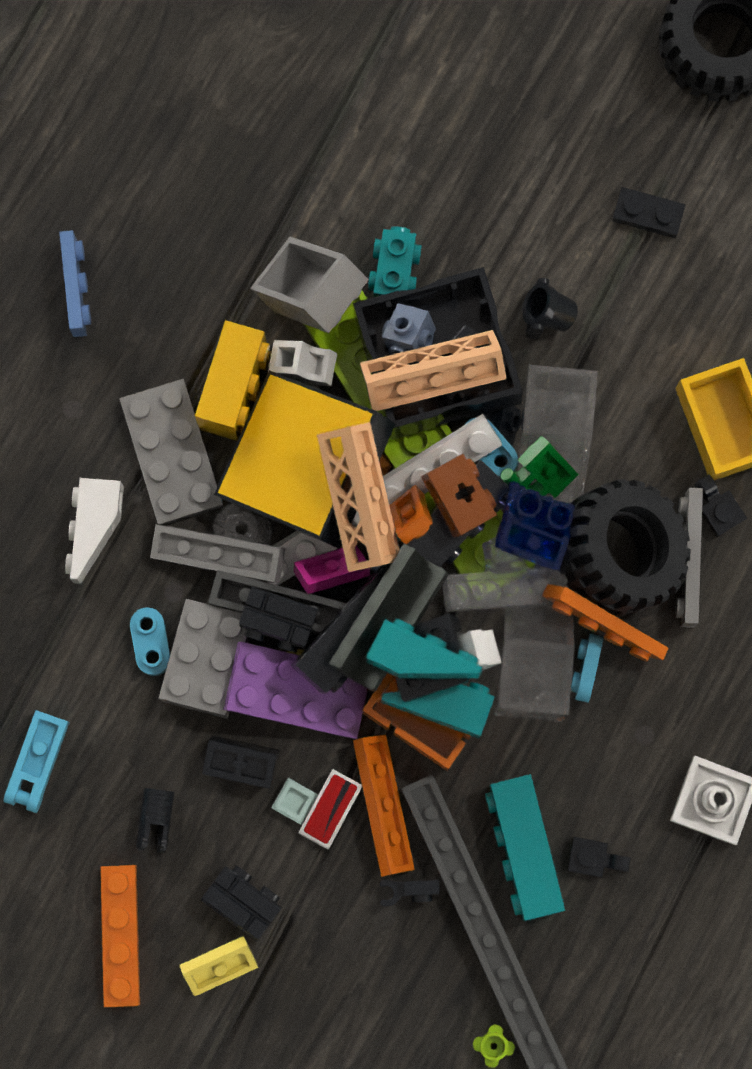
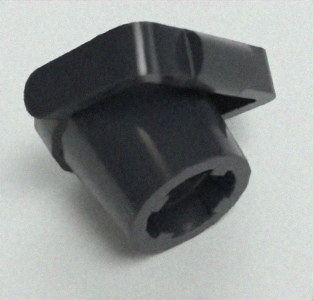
(547, 309)

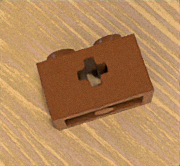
(447, 481)

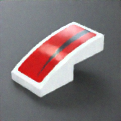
(330, 809)

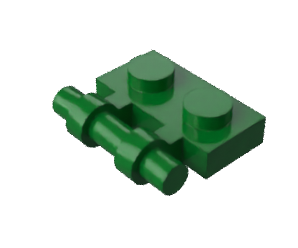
(545, 465)

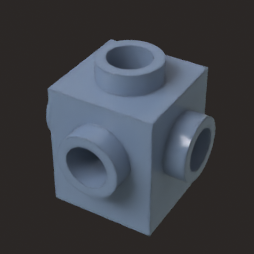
(408, 329)

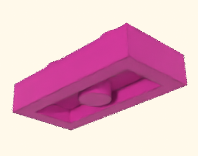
(327, 571)

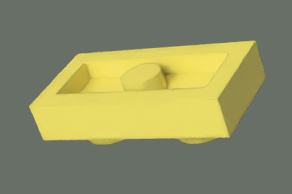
(218, 966)

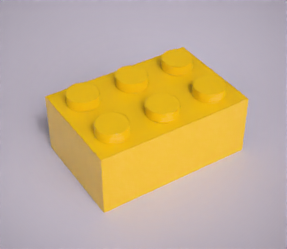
(232, 380)
(720, 416)

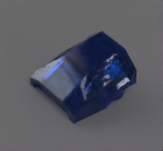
(534, 527)

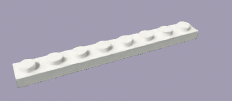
(473, 440)

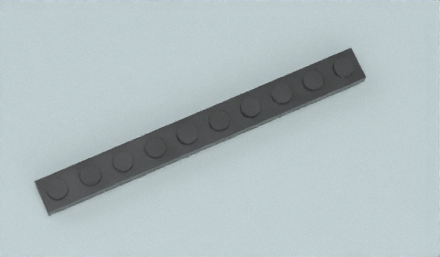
(482, 925)

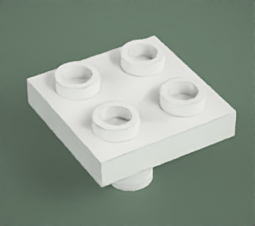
(714, 800)

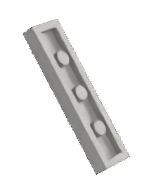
(217, 553)
(688, 605)

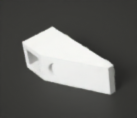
(96, 519)

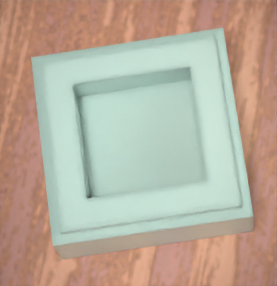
(294, 801)

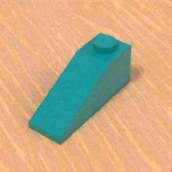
(456, 708)

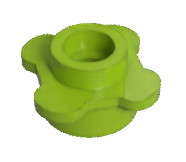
(491, 1056)

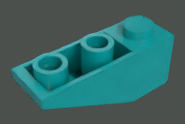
(412, 656)

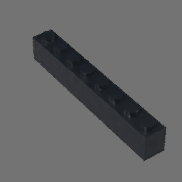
(434, 546)

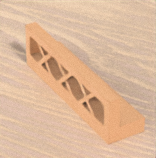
(434, 373)
(366, 496)

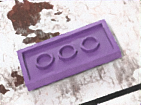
(271, 689)

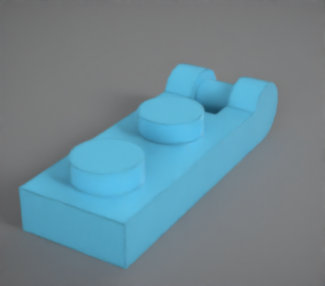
(36, 760)

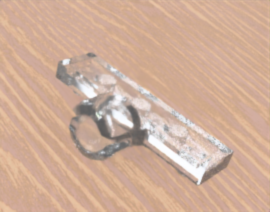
(503, 584)

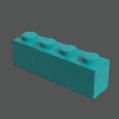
(526, 848)

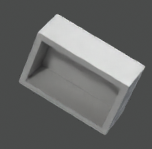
(309, 284)
(202, 658)

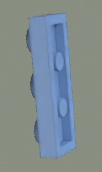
(75, 283)

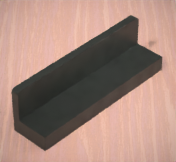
(401, 595)

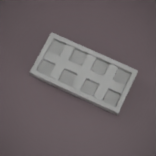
(171, 452)

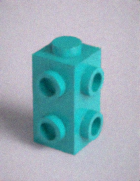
(396, 255)

